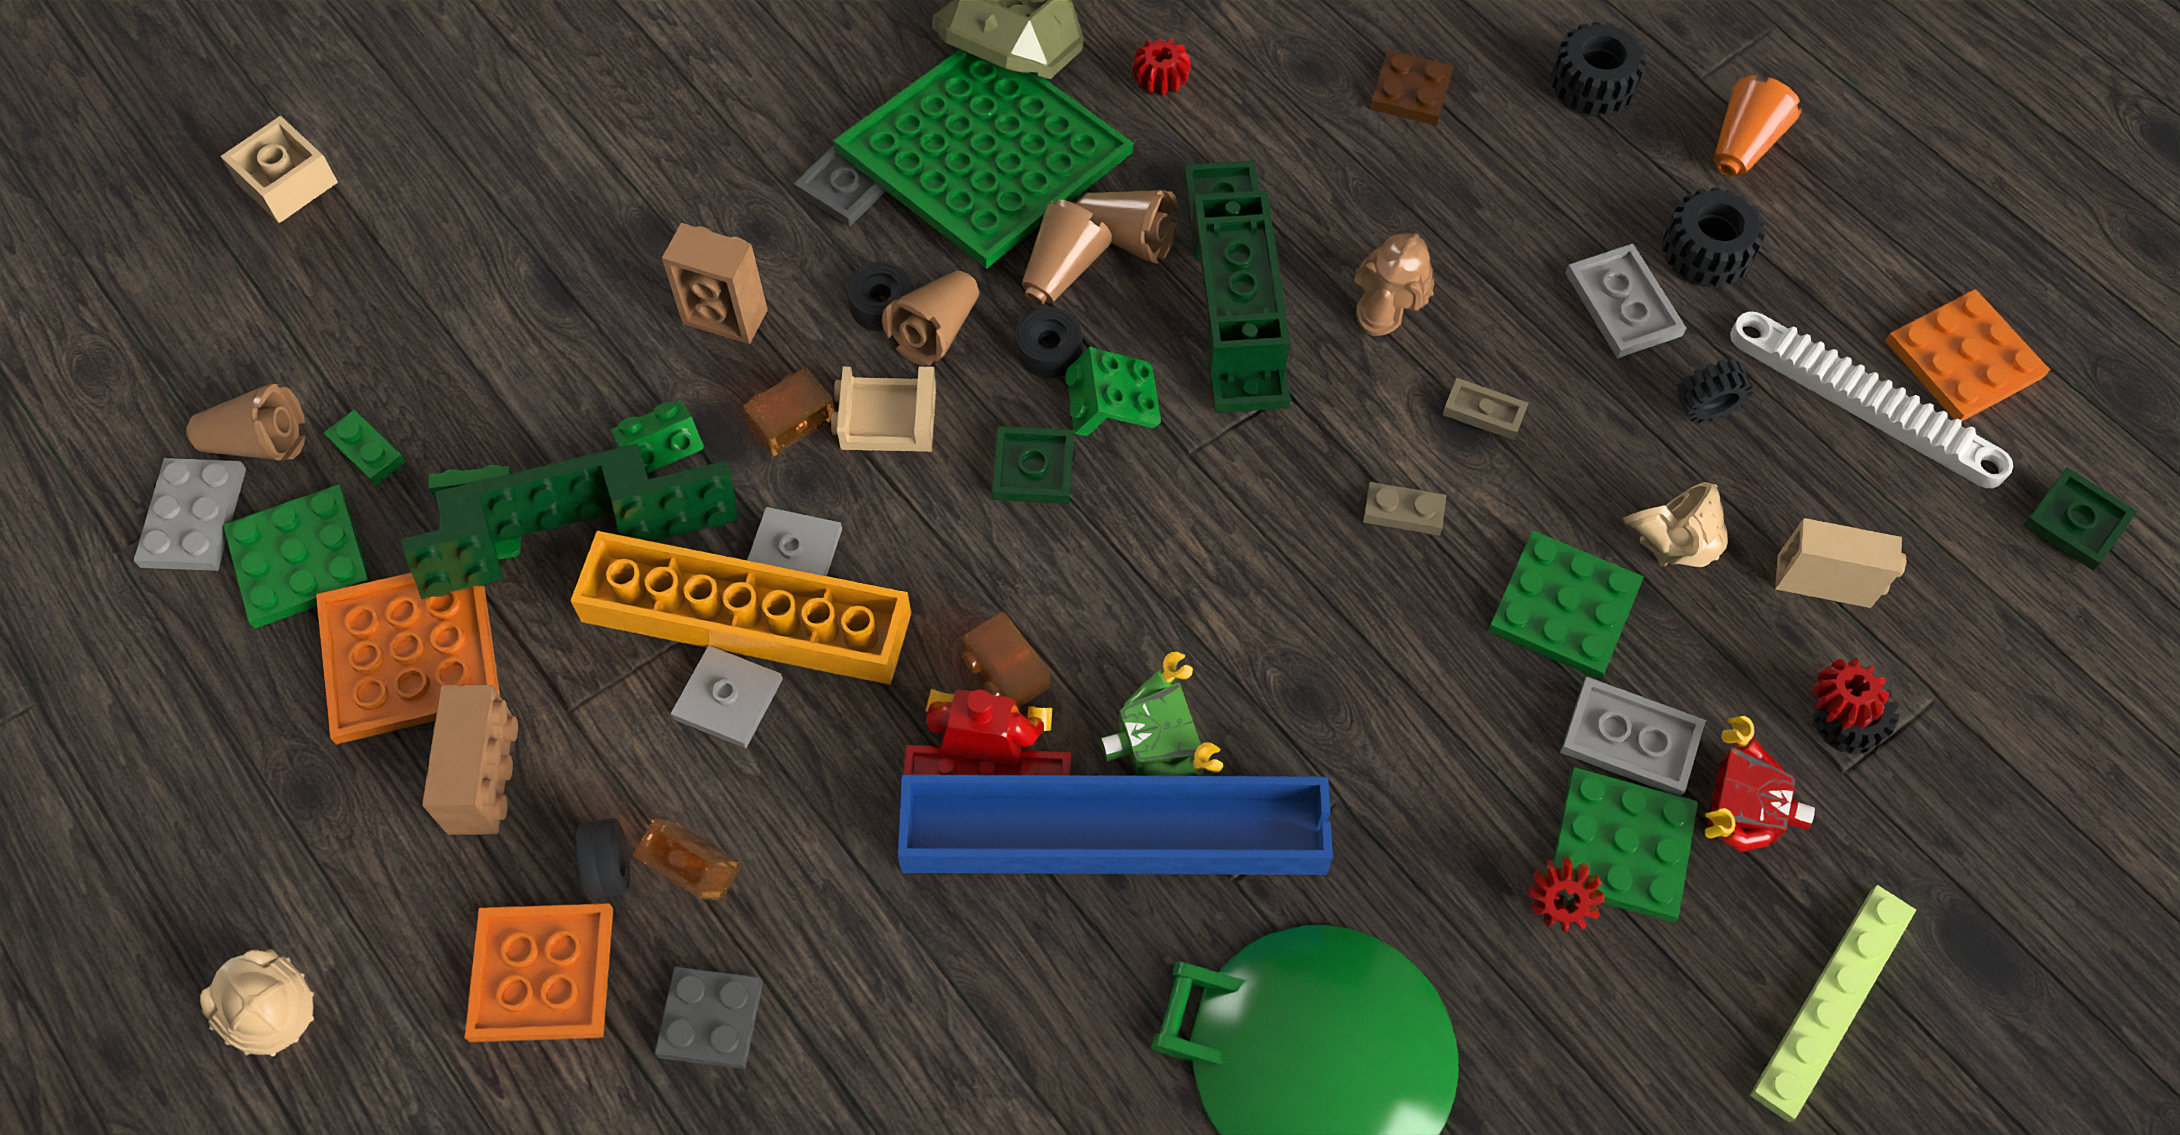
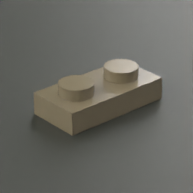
(1485, 408)
(1404, 508)

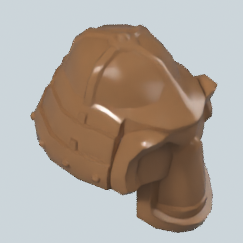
(1394, 279)

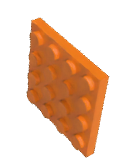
(395, 650)

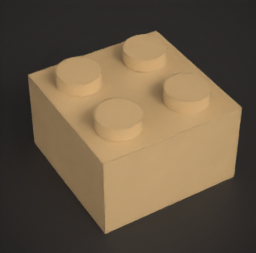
(279, 169)

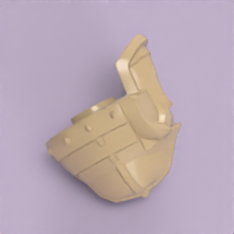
(1686, 529)
(258, 1003)

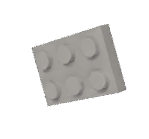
(1625, 300)
(189, 514)
(1633, 737)

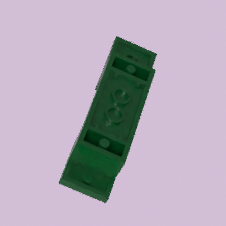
(1241, 286)
(557, 496)

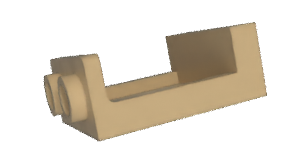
(885, 412)

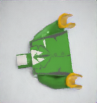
(1160, 729)

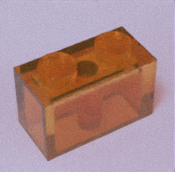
(789, 411)
(1005, 660)
(687, 860)

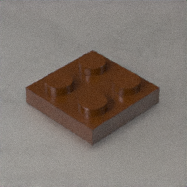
(1412, 87)

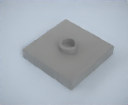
(795, 541)
(726, 696)

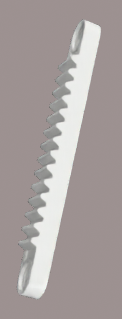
(1872, 399)

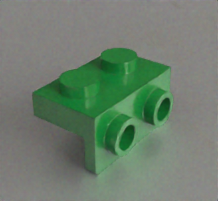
(660, 435)

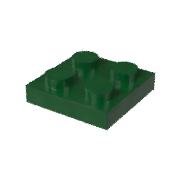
(1033, 464)
(2080, 518)

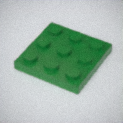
(294, 554)
(1566, 604)
(1629, 839)

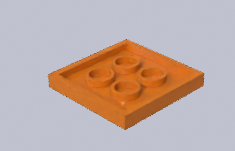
(1967, 355)
(539, 973)

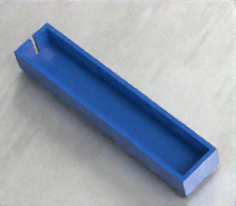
(1115, 824)

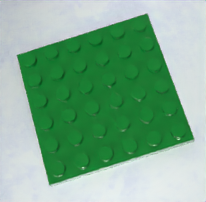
(982, 151)

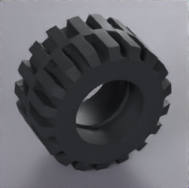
(1598, 68)
(1718, 215)

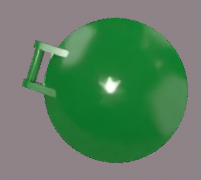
(1316, 1038)

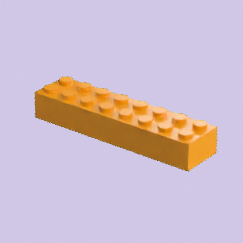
(742, 607)

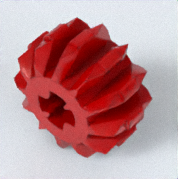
(1161, 66)
(1850, 693)
(1575, 882)

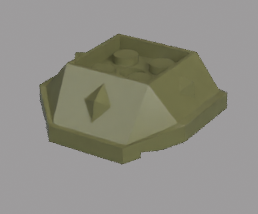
(1014, 33)

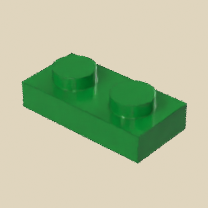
(364, 447)

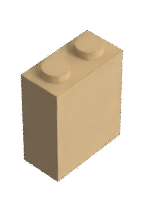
(1839, 563)

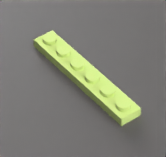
(1832, 1004)

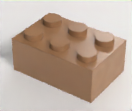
(715, 282)
(470, 760)

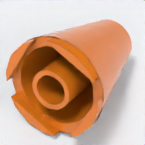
(1753, 123)

